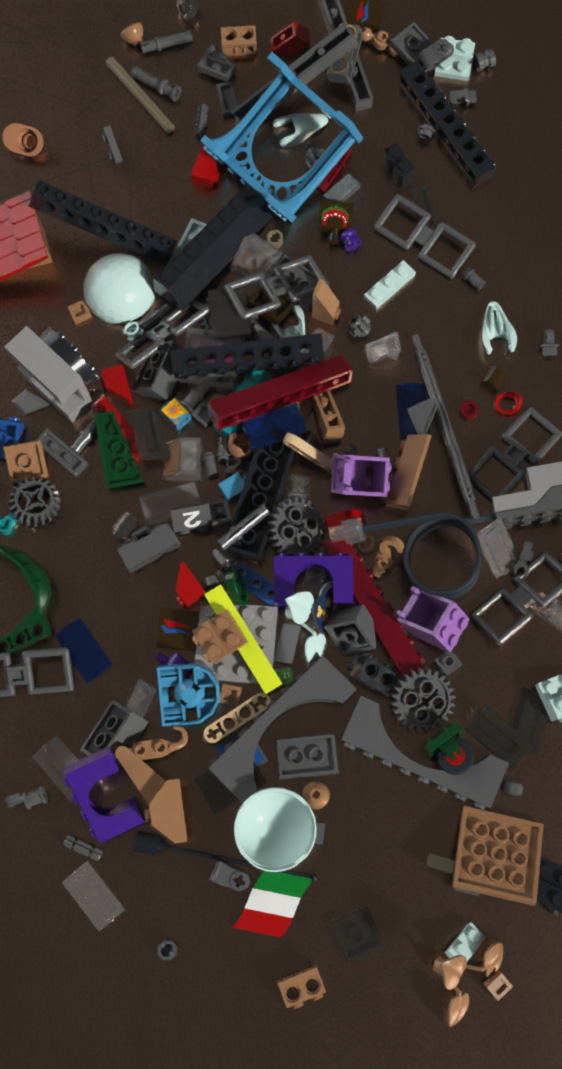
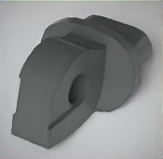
(463, 96)
(549, 347)
(214, 581)

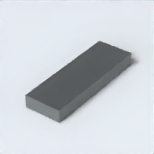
(62, 453)

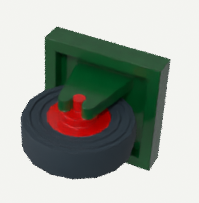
(453, 753)

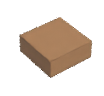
(79, 312)
(230, 695)
(497, 985)

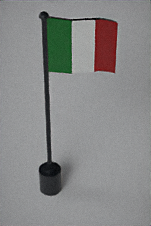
(271, 899)

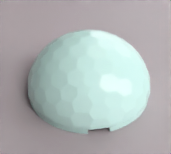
(119, 288)
(275, 829)

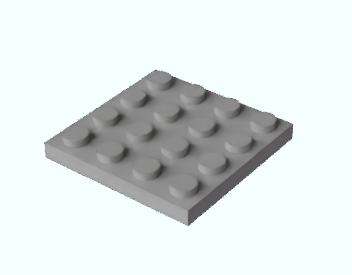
(262, 625)

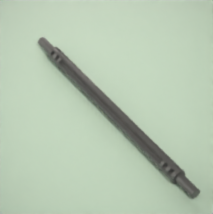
(446, 428)

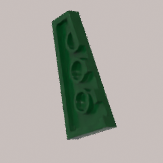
(116, 455)

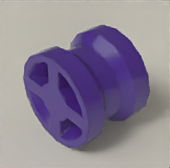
(350, 239)

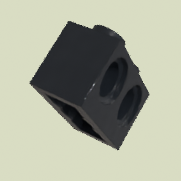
(373, 677)

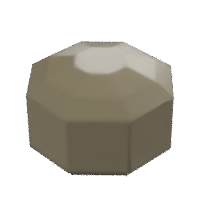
(275, 238)

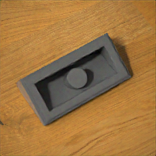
(287, 643)

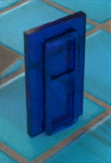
(407, 396)
(273, 426)
(84, 650)

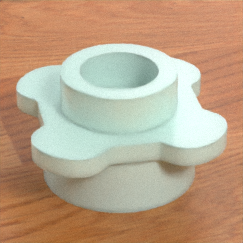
(130, 327)

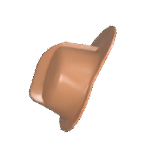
(23, 139)

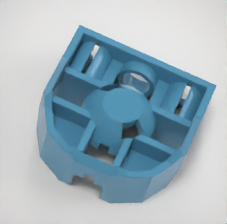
(175, 712)

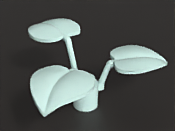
(299, 609)

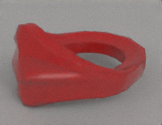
(512, 395)

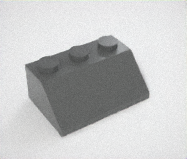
(156, 374)
(115, 729)

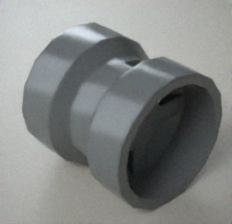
(484, 59)

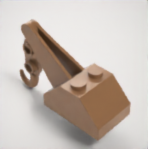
(162, 797)

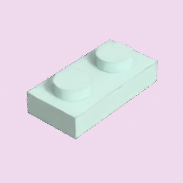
(466, 942)

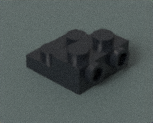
(550, 886)

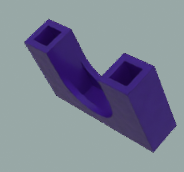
(338, 567)
(104, 821)

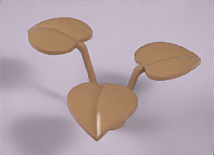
(452, 970)

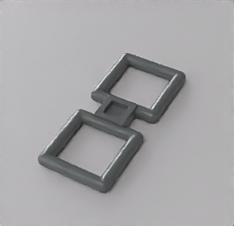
(424, 236)
(273, 286)
(159, 332)
(514, 453)
(519, 599)
(22, 673)

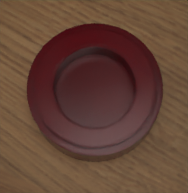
(468, 410)

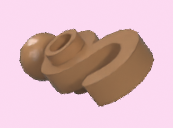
(380, 40)
(385, 557)

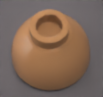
(133, 34)
(316, 794)

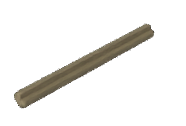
(140, 95)

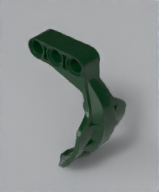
(40, 584)

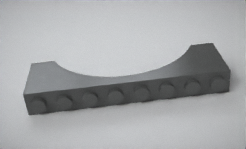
(318, 684)
(368, 734)

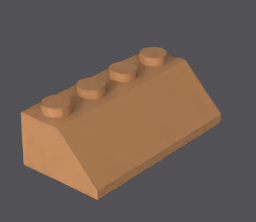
(407, 473)

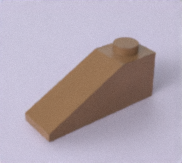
(325, 304)
(328, 418)

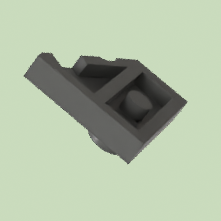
(216, 64)
(114, 152)

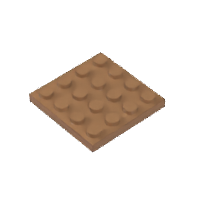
(498, 855)

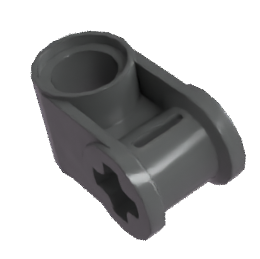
(434, 54)
(226, 875)

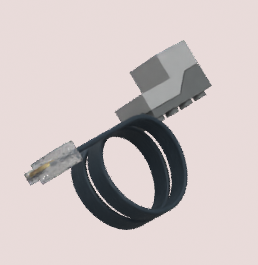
(537, 504)

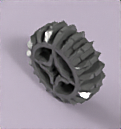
(40, 489)

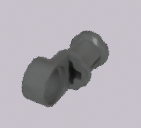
(29, 799)

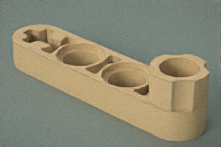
(309, 452)
(236, 717)

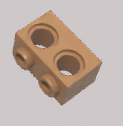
(239, 40)
(299, 981)

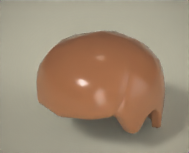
(239, 446)

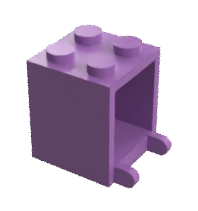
(350, 475)
(433, 619)

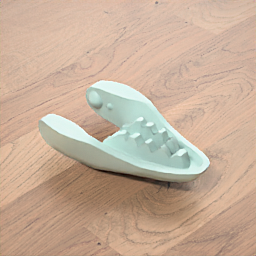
(304, 125)
(497, 326)
(295, 330)

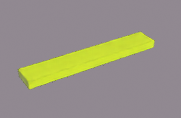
(251, 651)

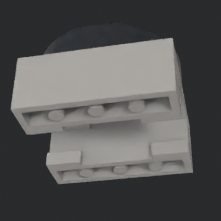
(54, 369)

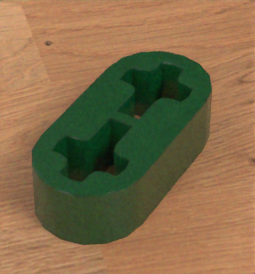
(236, 587)

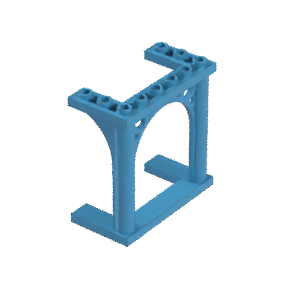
(228, 146)

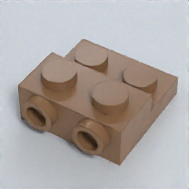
(219, 637)

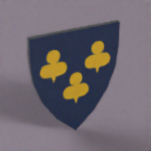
(322, 608)

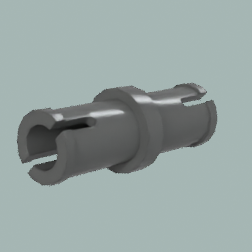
(85, 437)

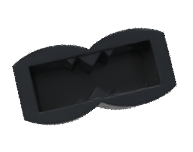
(398, 165)

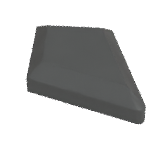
(29, 402)

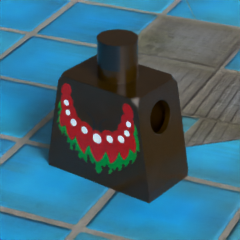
(335, 219)

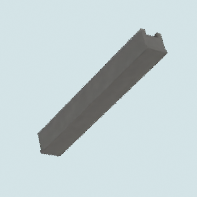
(307, 66)
(359, 86)

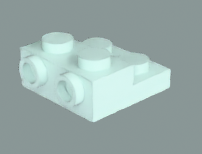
(459, 64)
(551, 696)

